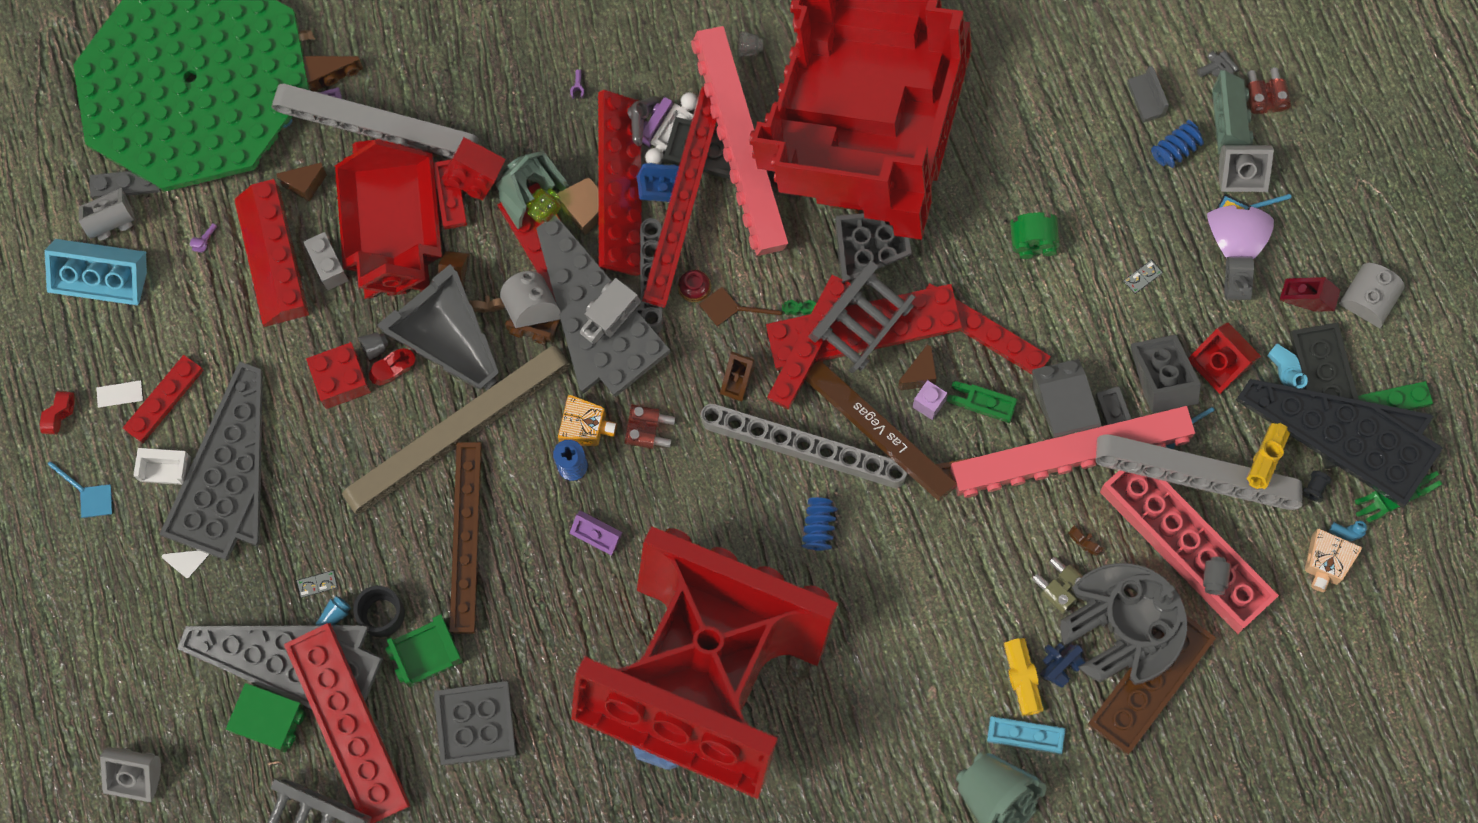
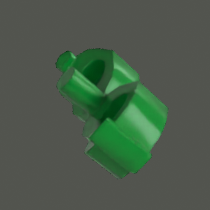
(795, 308)

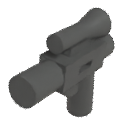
(1218, 63)

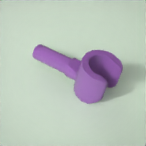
(577, 87)
(200, 244)

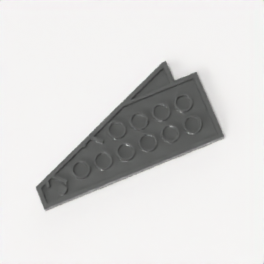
(576, 283)
(224, 481)
(261, 658)

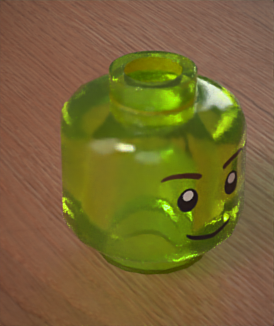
(544, 205)

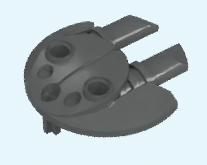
(1130, 619)

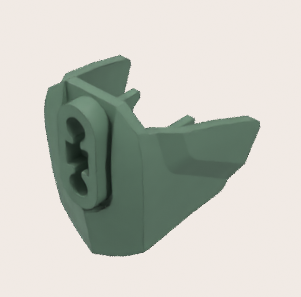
(513, 187)

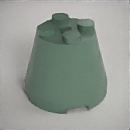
(999, 790)

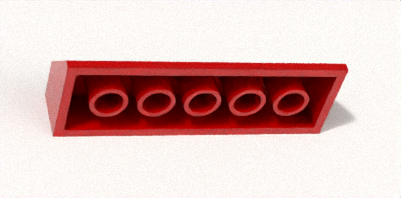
(271, 253)

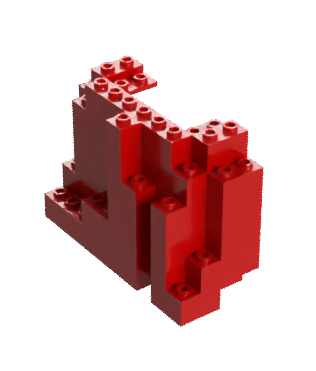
(867, 106)

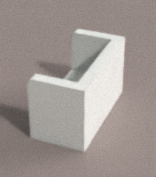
(161, 466)

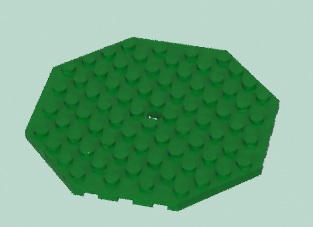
(180, 131)

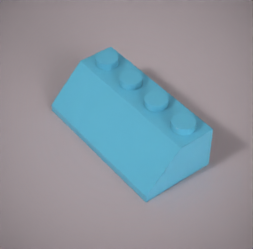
(95, 271)

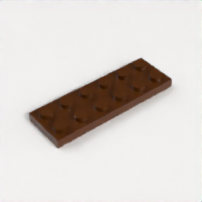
(1134, 708)

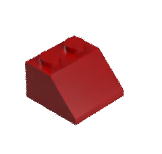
(1223, 357)

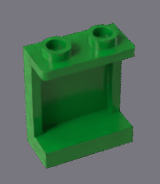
(424, 652)
(266, 718)

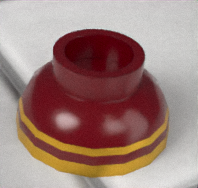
(694, 285)

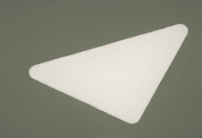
(185, 562)

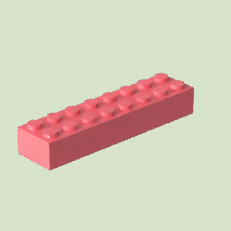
(1187, 544)

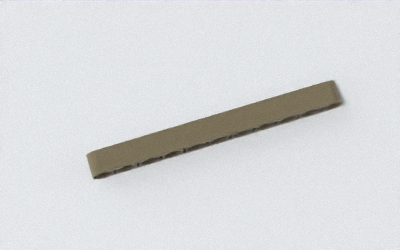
(454, 429)

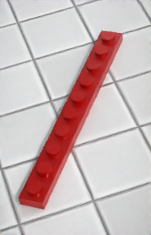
(680, 203)

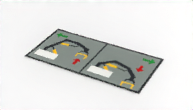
(1143, 276)
(317, 584)

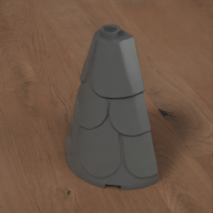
(445, 331)

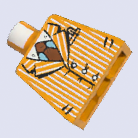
(584, 422)

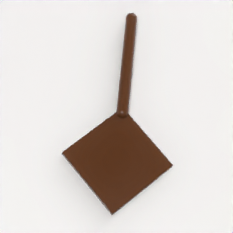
(721, 306)

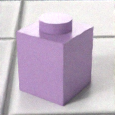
(929, 400)

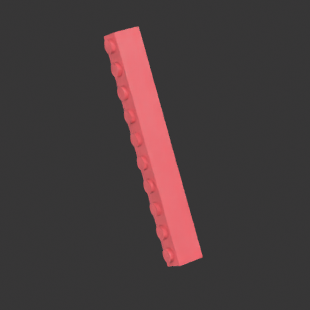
(734, 129)
(1065, 452)

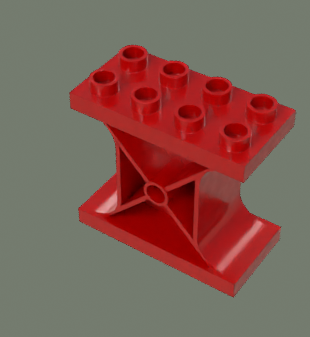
(704, 660)

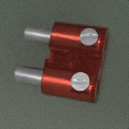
(1268, 95)
(642, 427)

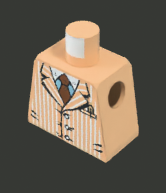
(1329, 559)

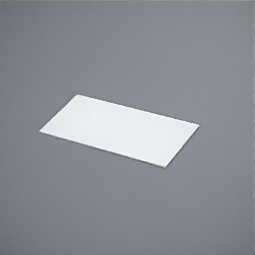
(119, 394)

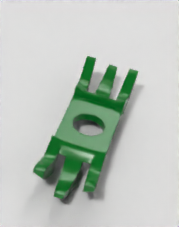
(1386, 505)

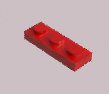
(449, 199)

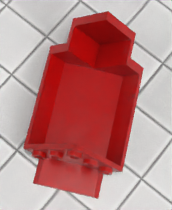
(388, 216)

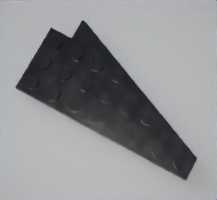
(1364, 438)

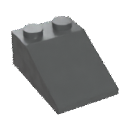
(1165, 374)
(1065, 398)

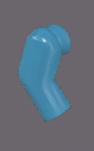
(1349, 533)

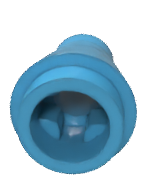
(334, 611)

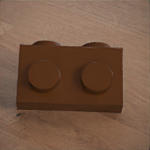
(539, 332)

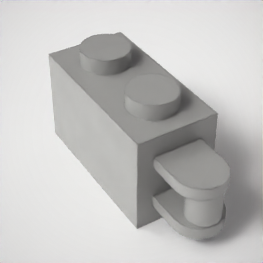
(609, 310)

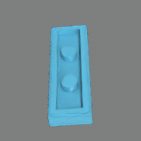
(1026, 735)

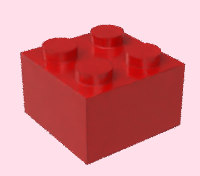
(473, 169)
(338, 375)

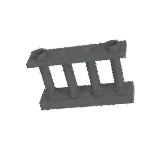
(853, 295)
(311, 800)

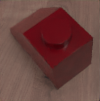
(1310, 293)

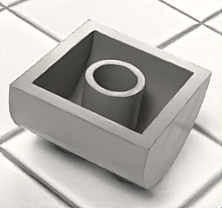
(1245, 168)
(106, 214)
(1373, 293)
(529, 299)
(130, 773)

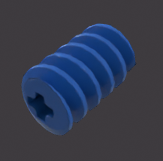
(1177, 144)
(570, 460)
(818, 524)

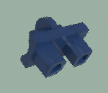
(1058, 659)

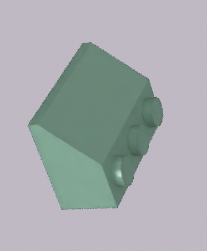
(1231, 111)

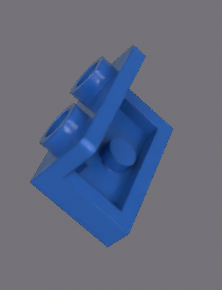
(656, 181)

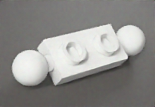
(662, 136)

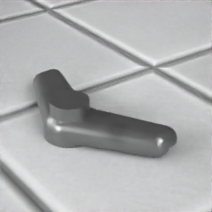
(638, 112)

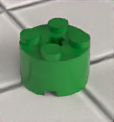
(1035, 235)

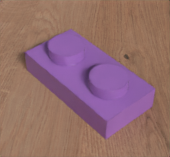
(659, 114)
(596, 533)

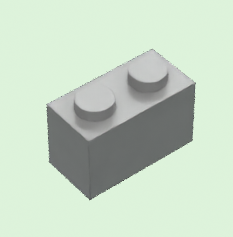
(325, 261)

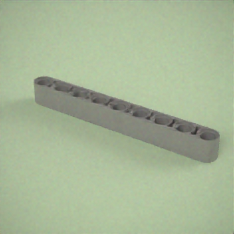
(368, 120)
(796, 436)
(1195, 471)

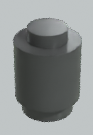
(1216, 576)

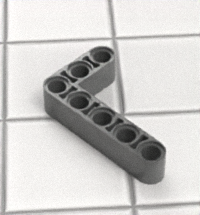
(648, 244)

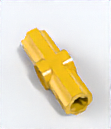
(1268, 456)
(1023, 677)

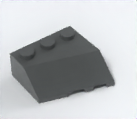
(866, 241)

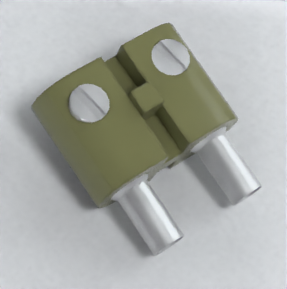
(1060, 591)

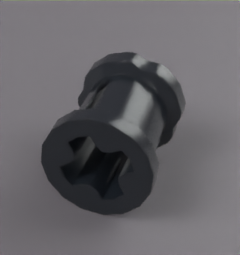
(1317, 486)

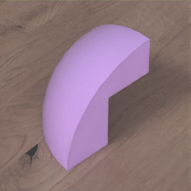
(1240, 230)

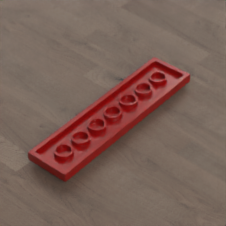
(617, 186)
(931, 316)
(346, 723)

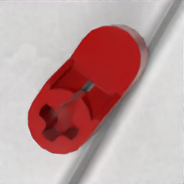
(381, 371)
(61, 408)

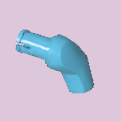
(1288, 367)

